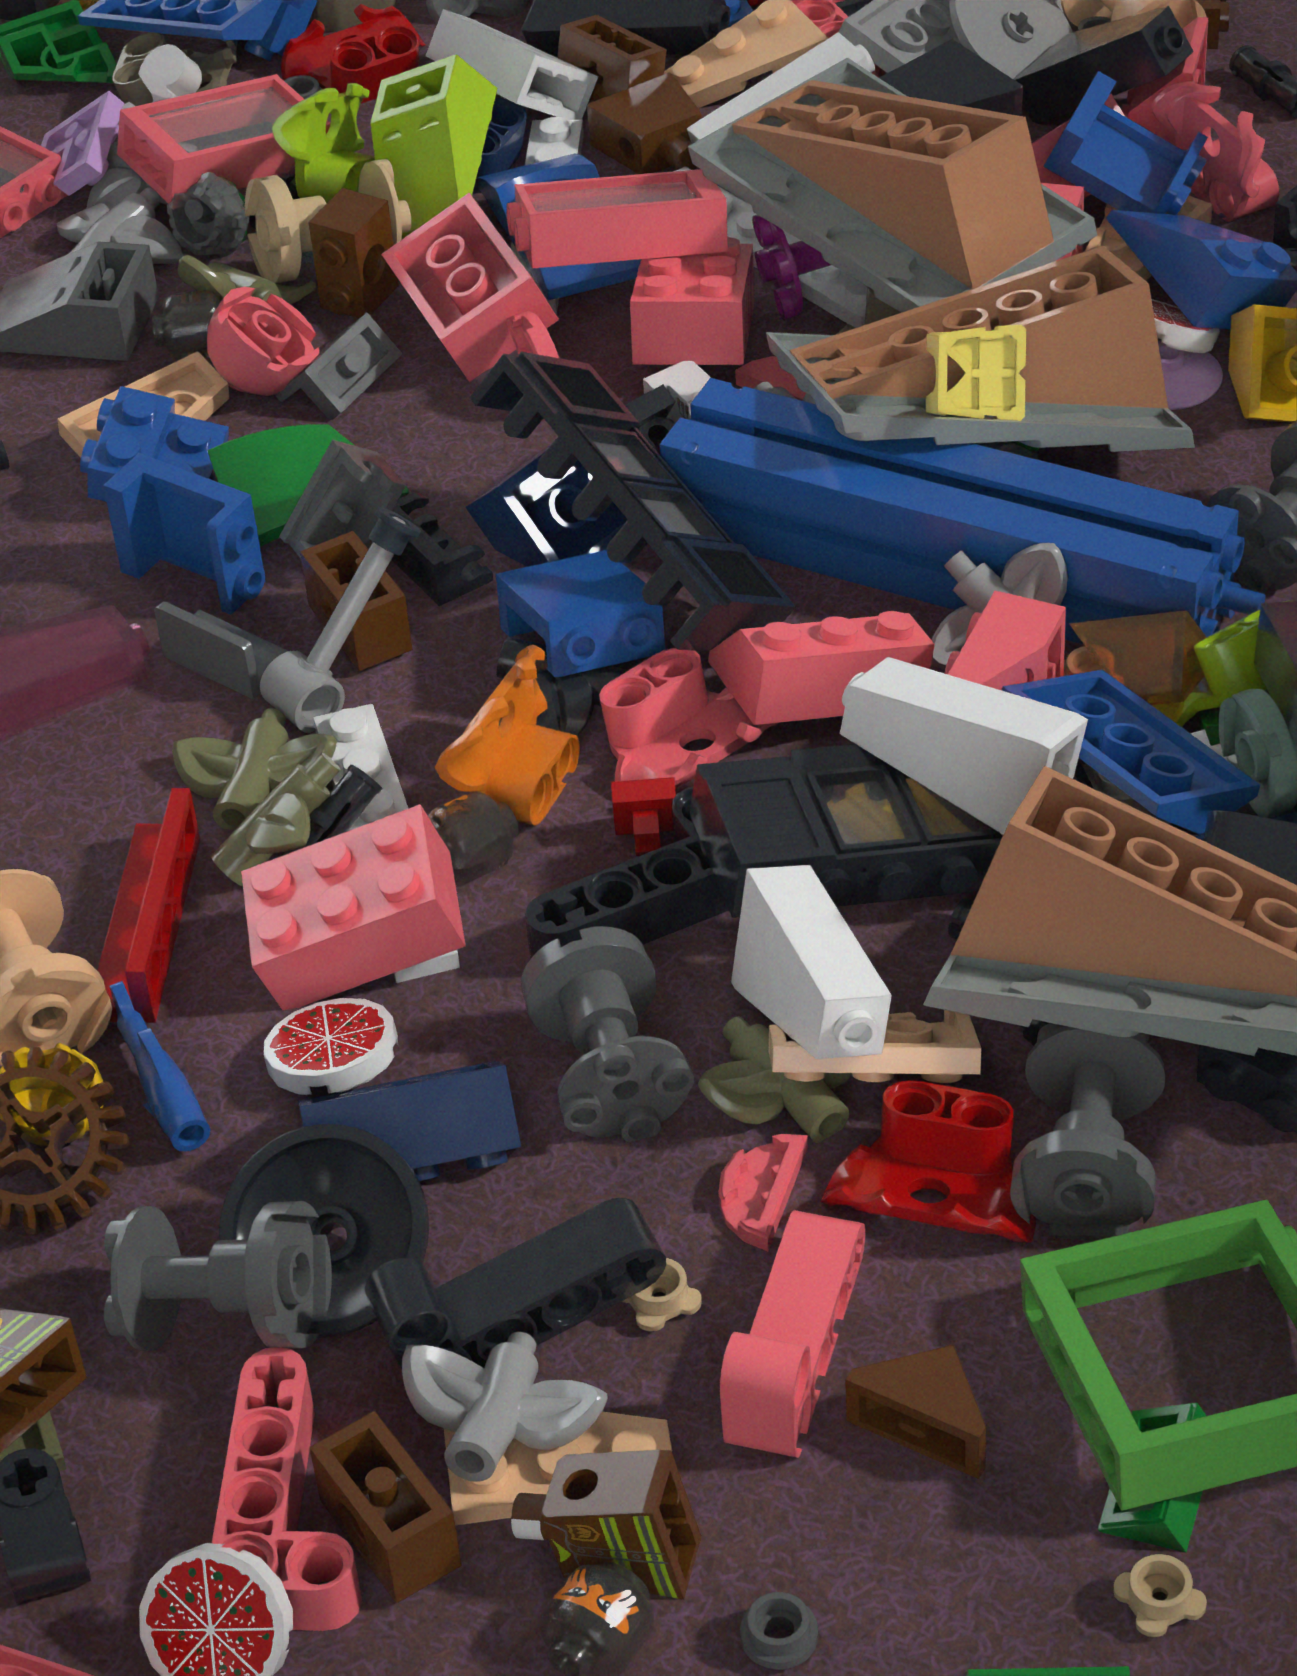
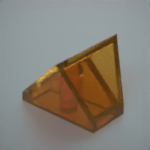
(1147, 653)

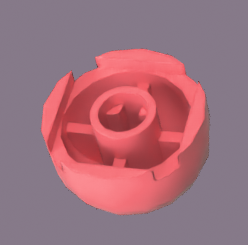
(259, 342)

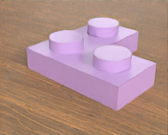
(85, 143)

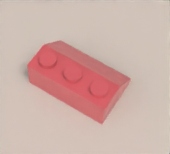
(804, 667)

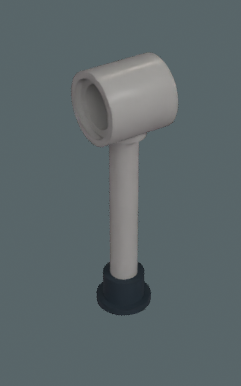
(305, 685)

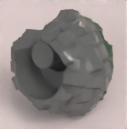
(209, 217)

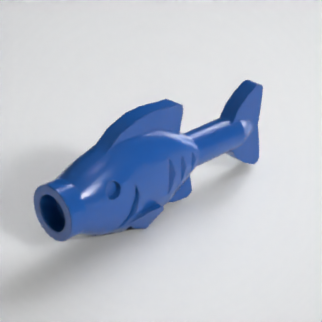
(163, 1082)

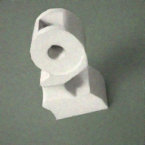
(169, 74)

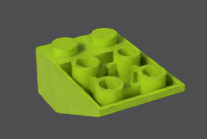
(433, 133)

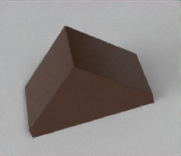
(922, 1406)

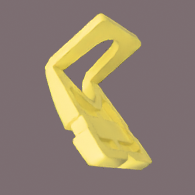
(990, 370)

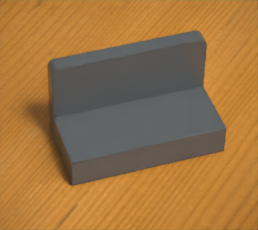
(345, 367)
(215, 648)

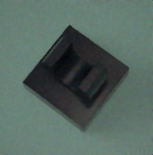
(652, 411)

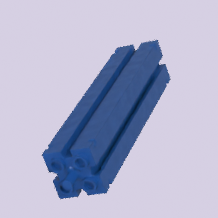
(904, 507)

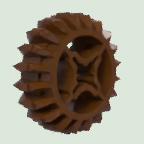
(62, 1124)

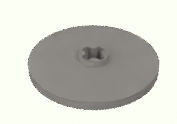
(1008, 31)

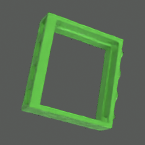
(1187, 1454)

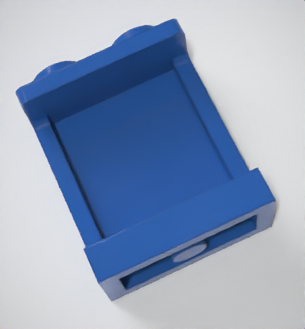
(1122, 159)
(186, 522)
(583, 610)

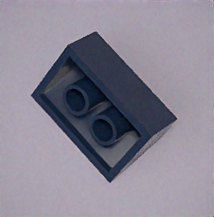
(534, 517)
(430, 1116)

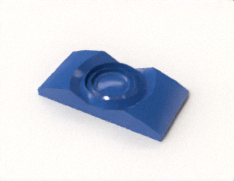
(559, 280)

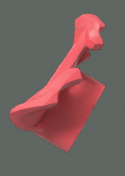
(1234, 173)
(663, 708)

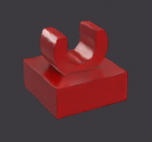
(643, 810)

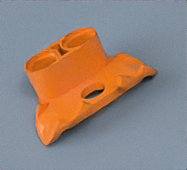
(517, 759)

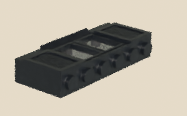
(627, 470)
(847, 817)

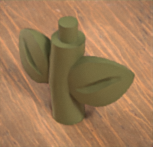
(222, 278)
(246, 771)
(279, 821)
(757, 1095)

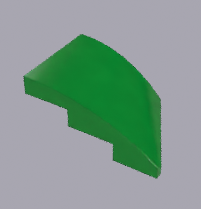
(55, 47)
(274, 470)

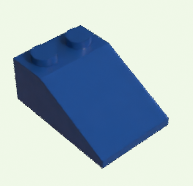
(1206, 266)

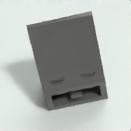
(81, 303)

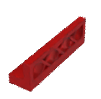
(151, 905)

